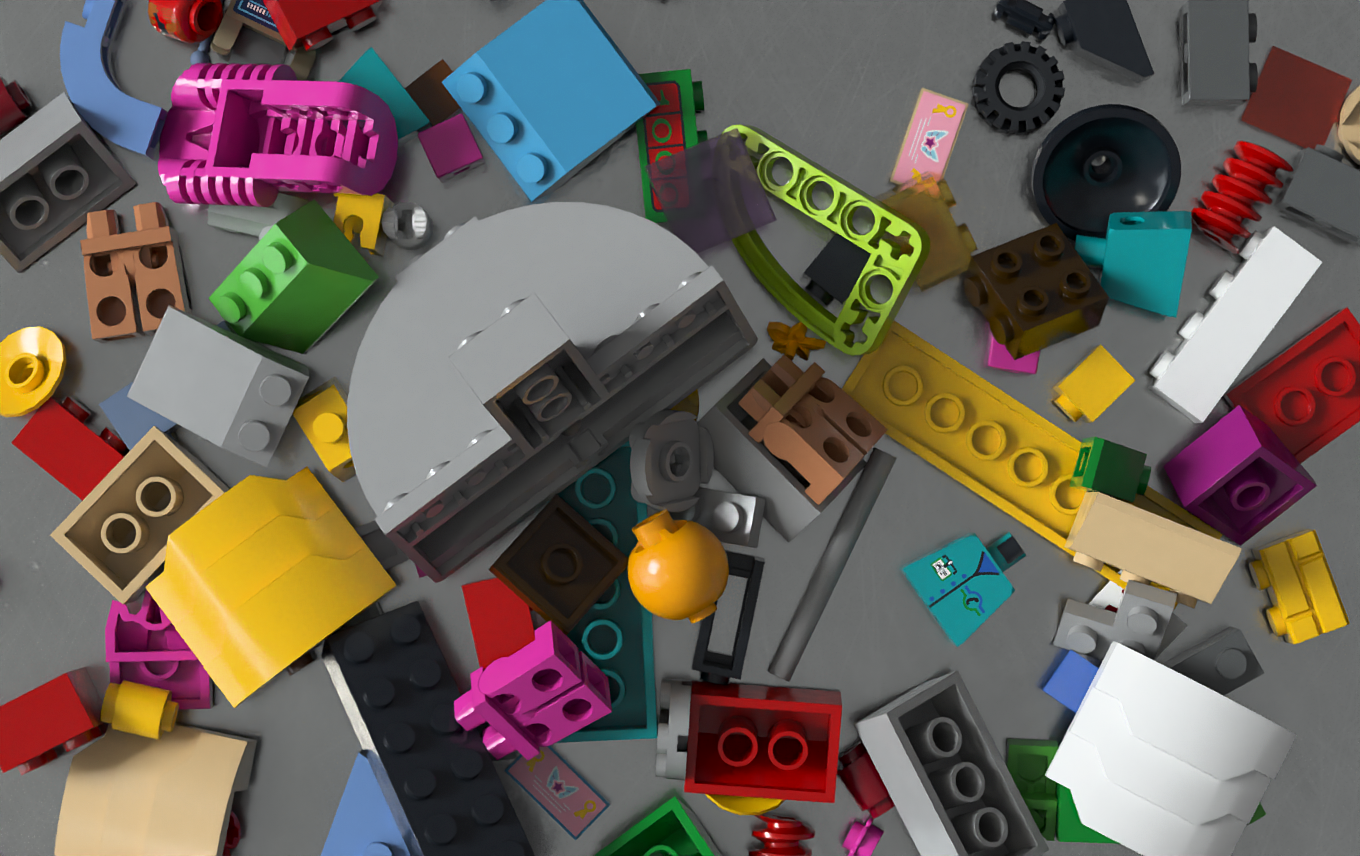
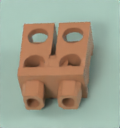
(131, 261)
(810, 424)

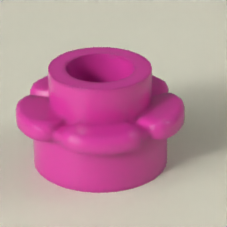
(862, 838)

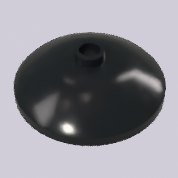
(1137, 176)

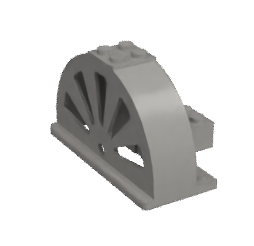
(508, 345)

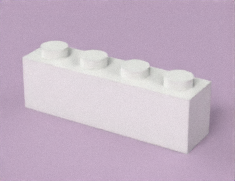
(1233, 324)

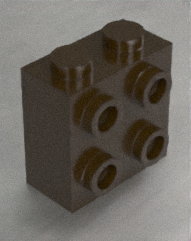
(1035, 291)

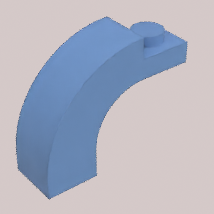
(94, 91)

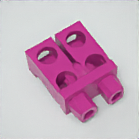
(534, 695)

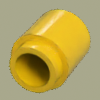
(139, 709)

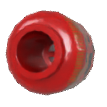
(186, 19)

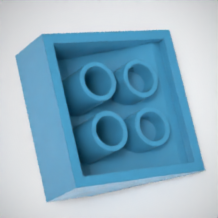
(550, 94)

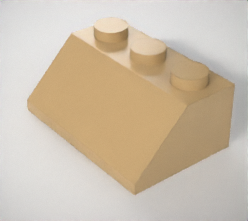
(127, 517)
(1150, 549)

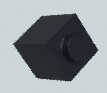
(835, 271)

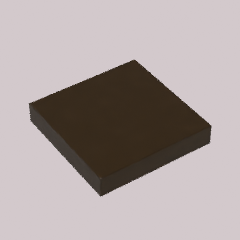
(560, 565)

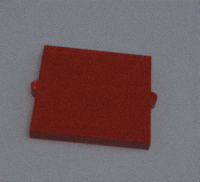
(1296, 99)

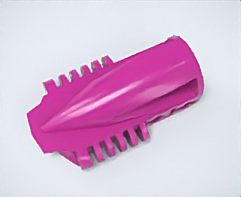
(258, 131)

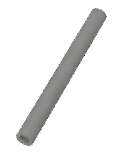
(831, 564)

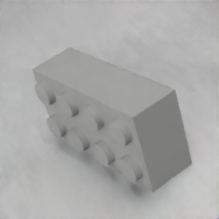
(948, 774)

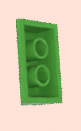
(294, 282)

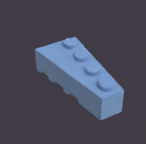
(364, 819)

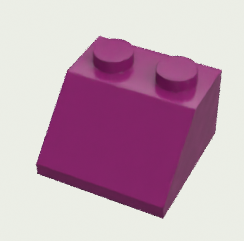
(1238, 476)

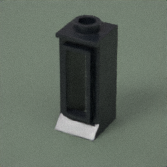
(718, 666)

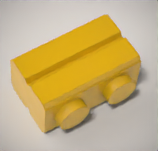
(1298, 587)

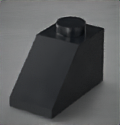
(1105, 36)

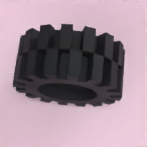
(1025, 58)

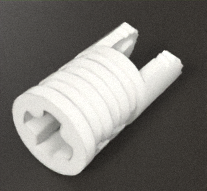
(421, 224)

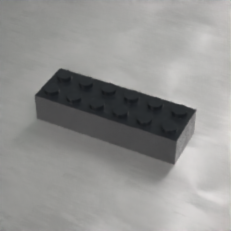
(423, 759)

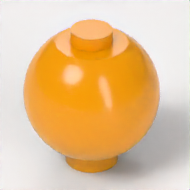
(677, 568)

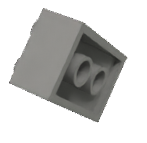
(219, 385)

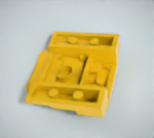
(265, 579)

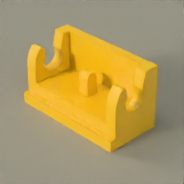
(364, 217)

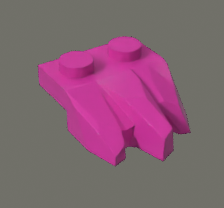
(153, 653)

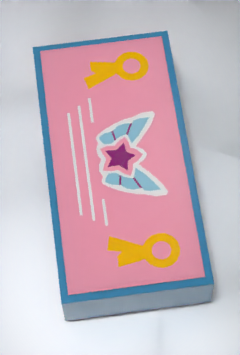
(559, 789)

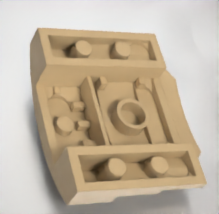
(153, 794)

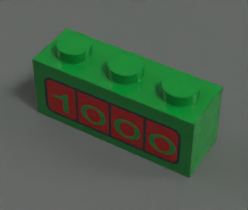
(668, 127)

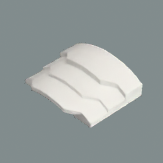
(1166, 759)

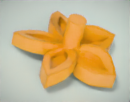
(793, 340)

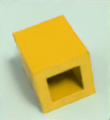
(1092, 385)

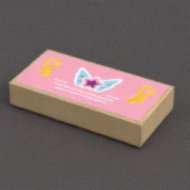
(929, 137)

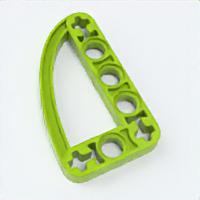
(838, 217)

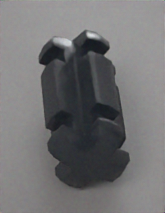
(1025, 17)

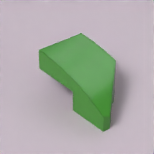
(1028, 764)

